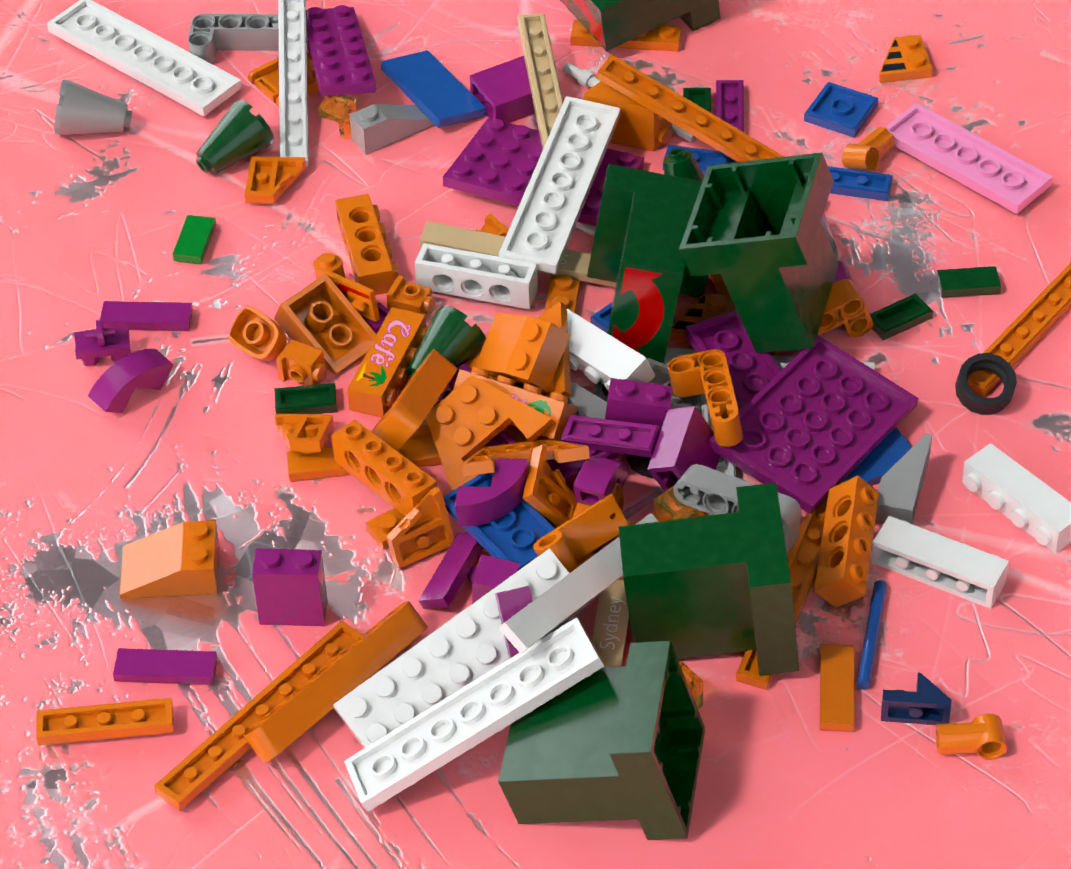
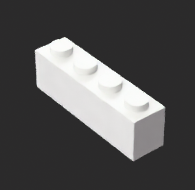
(603, 355)
(1019, 496)
(939, 562)

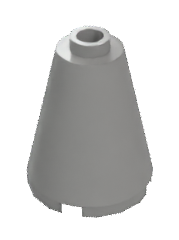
(88, 111)

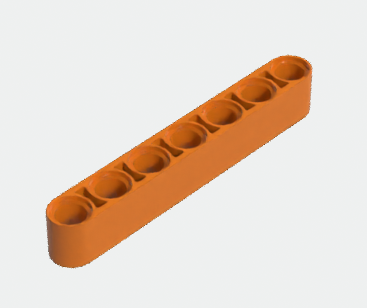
(335, 681)

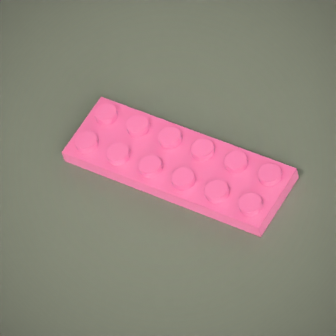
(968, 158)

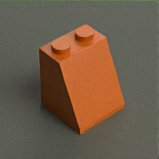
(637, 124)

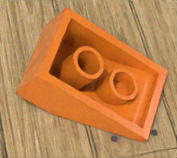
(328, 322)
(523, 349)
(172, 562)

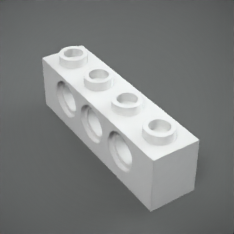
(477, 276)

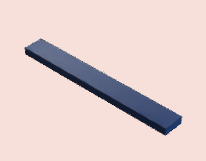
(846, 181)

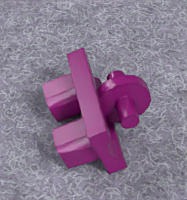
(102, 342)

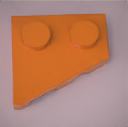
(271, 177)
(548, 490)

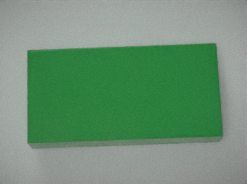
(194, 239)

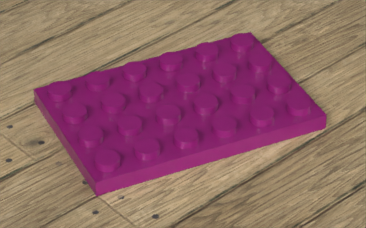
(502, 162)
(816, 423)

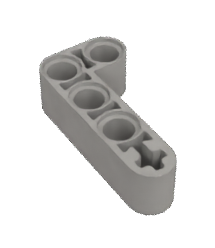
(232, 32)
(717, 494)

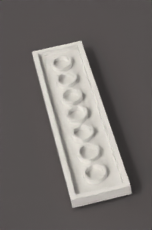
(144, 56)
(560, 183)
(442, 661)
(472, 714)

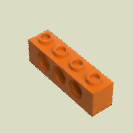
(365, 243)
(380, 467)
(846, 542)

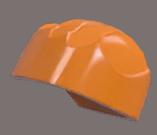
(257, 334)

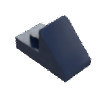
(924, 706)

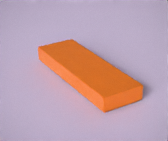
(836, 687)

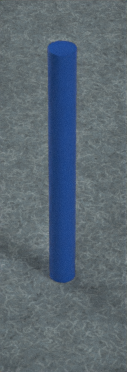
(871, 635)

